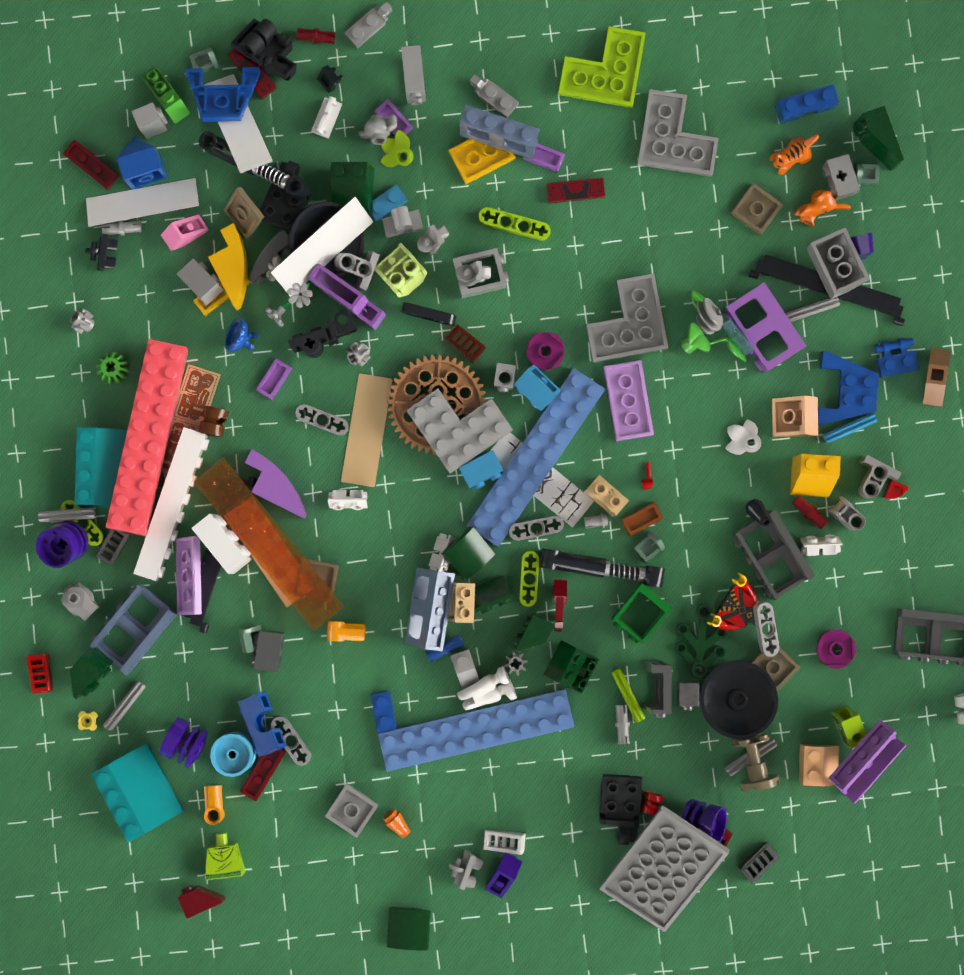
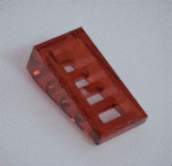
(481, 348)

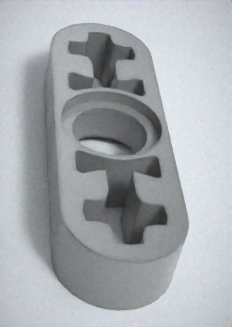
(306, 419)
(523, 535)
(763, 643)
(303, 749)

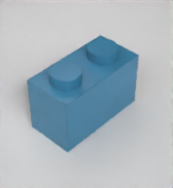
(537, 388)
(481, 469)

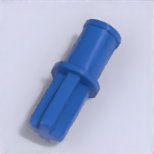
(449, 646)

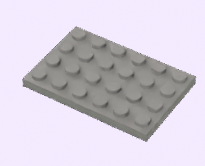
(664, 868)

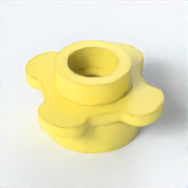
(83, 716)

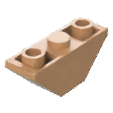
(936, 377)

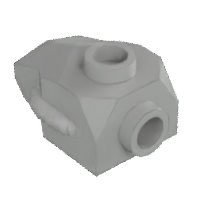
(79, 601)

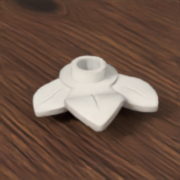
(740, 436)

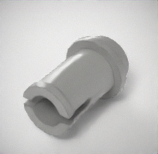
(596, 521)

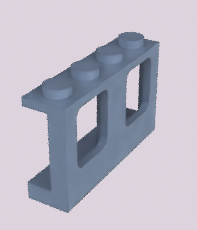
(498, 132)
(429, 609)
(144, 635)

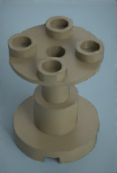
(757, 770)

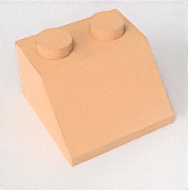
(795, 416)
(817, 764)

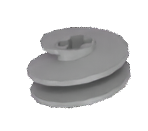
(709, 316)

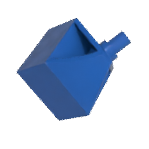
(141, 164)

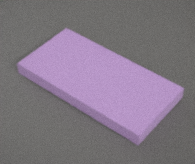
(628, 400)
(188, 575)

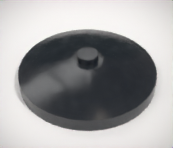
(311, 220)
(738, 699)

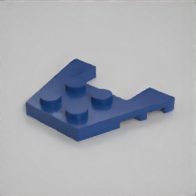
(222, 102)
(856, 389)

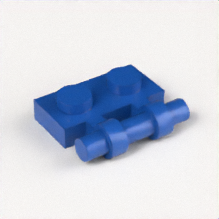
(898, 363)

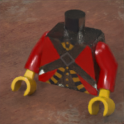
(736, 607)

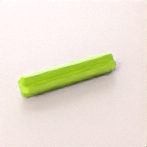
(628, 695)

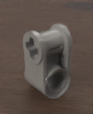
(846, 514)

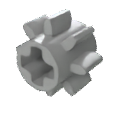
(82, 321)
(358, 354)
(512, 668)

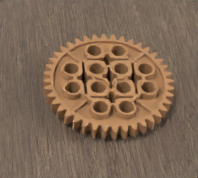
(438, 370)

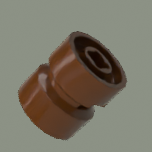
(213, 421)

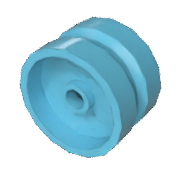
(225, 762)

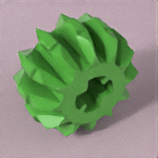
(105, 370)

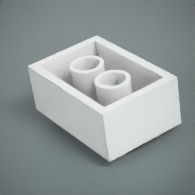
(222, 543)

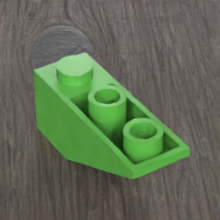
(166, 95)

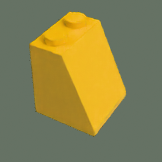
(814, 475)

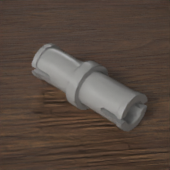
(122, 227)
(622, 724)

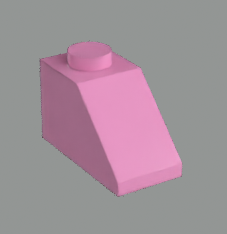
(184, 231)

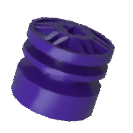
(62, 544)
(184, 743)
(708, 819)

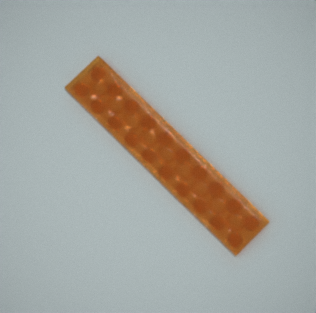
(269, 544)

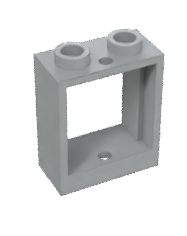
(413, 75)
(503, 276)

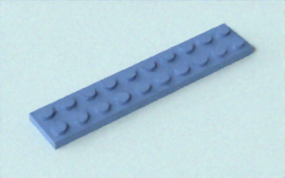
(536, 457)
(476, 730)

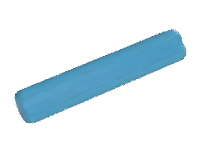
(849, 428)

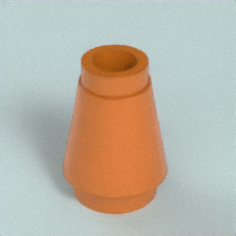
(396, 822)

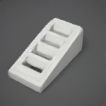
(505, 834)

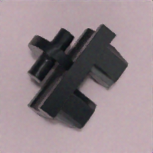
(104, 244)

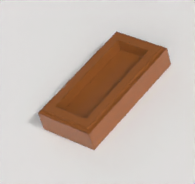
(642, 519)

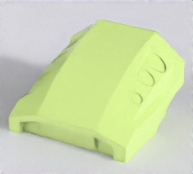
(401, 271)

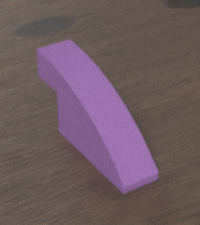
(347, 296)
(275, 485)

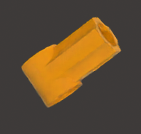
(345, 631)
(213, 801)

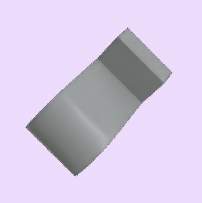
(402, 222)
(353, 267)
(872, 480)

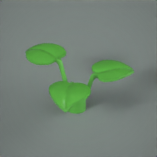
(697, 339)

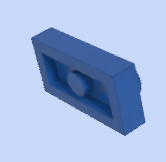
(383, 711)

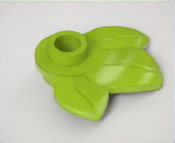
(395, 148)

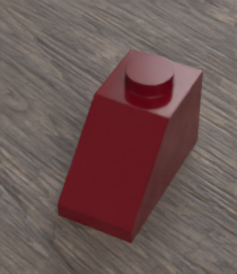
(198, 900)

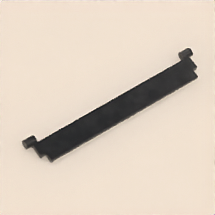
(811, 280)
(209, 572)

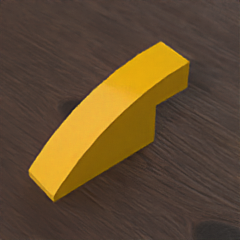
(232, 266)

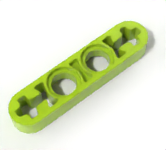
(515, 221)

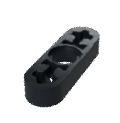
(428, 314)

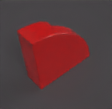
(894, 490)

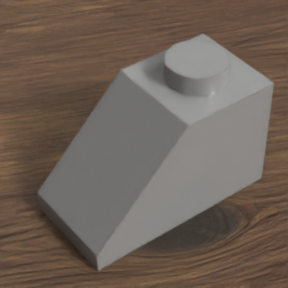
(465, 668)

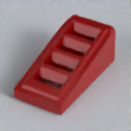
(47, 672)

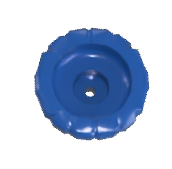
(239, 336)

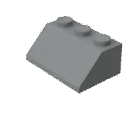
(837, 263)

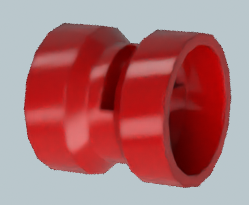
(651, 803)

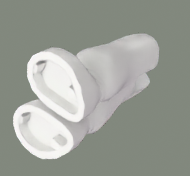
(486, 690)

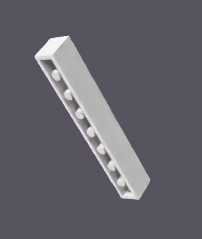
(170, 504)

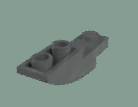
(274, 248)

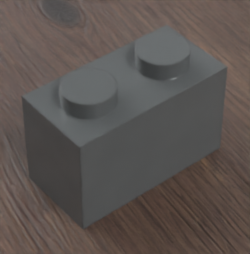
(268, 651)

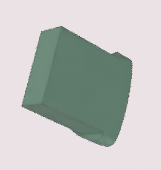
(204, 59)
(867, 173)
(649, 546)
(245, 638)

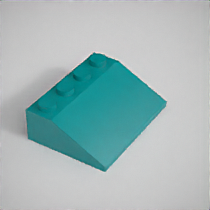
(97, 464)
(137, 792)

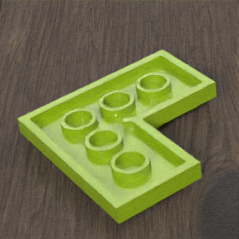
(613, 79)

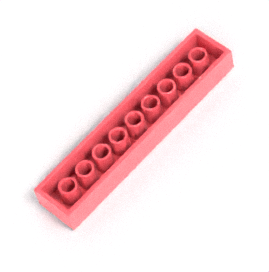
(147, 438)

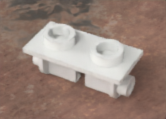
(326, 117)
(339, 500)
(829, 544)
(438, 561)

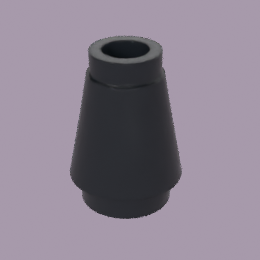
(758, 512)

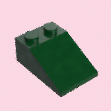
(878, 136)
(352, 181)

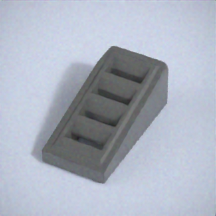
(108, 540)
(763, 867)

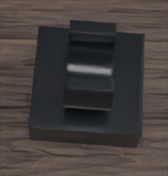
(328, 78)

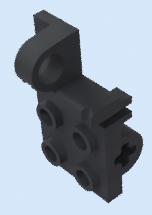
(265, 46)
(279, 206)
(319, 336)
(621, 805)

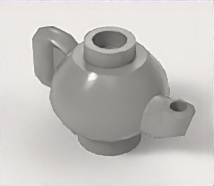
(378, 128)

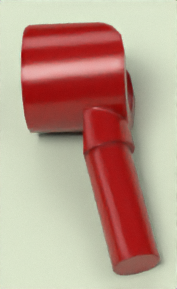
(647, 483)

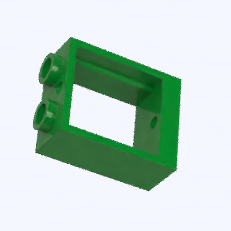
(646, 592)

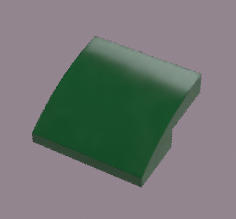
(468, 553)
(408, 929)

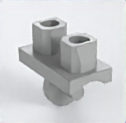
(432, 239)
(473, 273)
(463, 868)

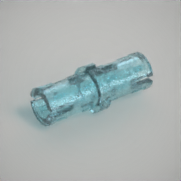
(737, 337)

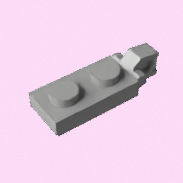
(368, 25)
(494, 96)

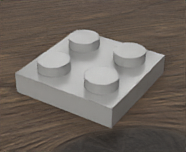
(351, 810)

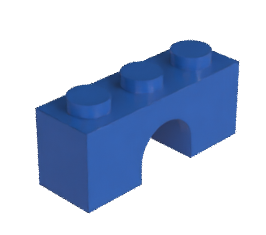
(816, 100)
(253, 711)

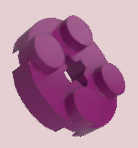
(545, 340)
(843, 657)

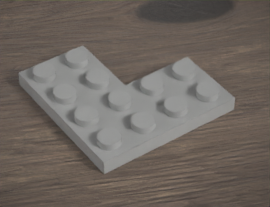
(665, 144)
(639, 329)
(456, 439)

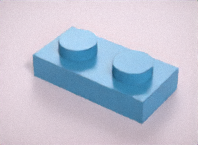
(386, 202)

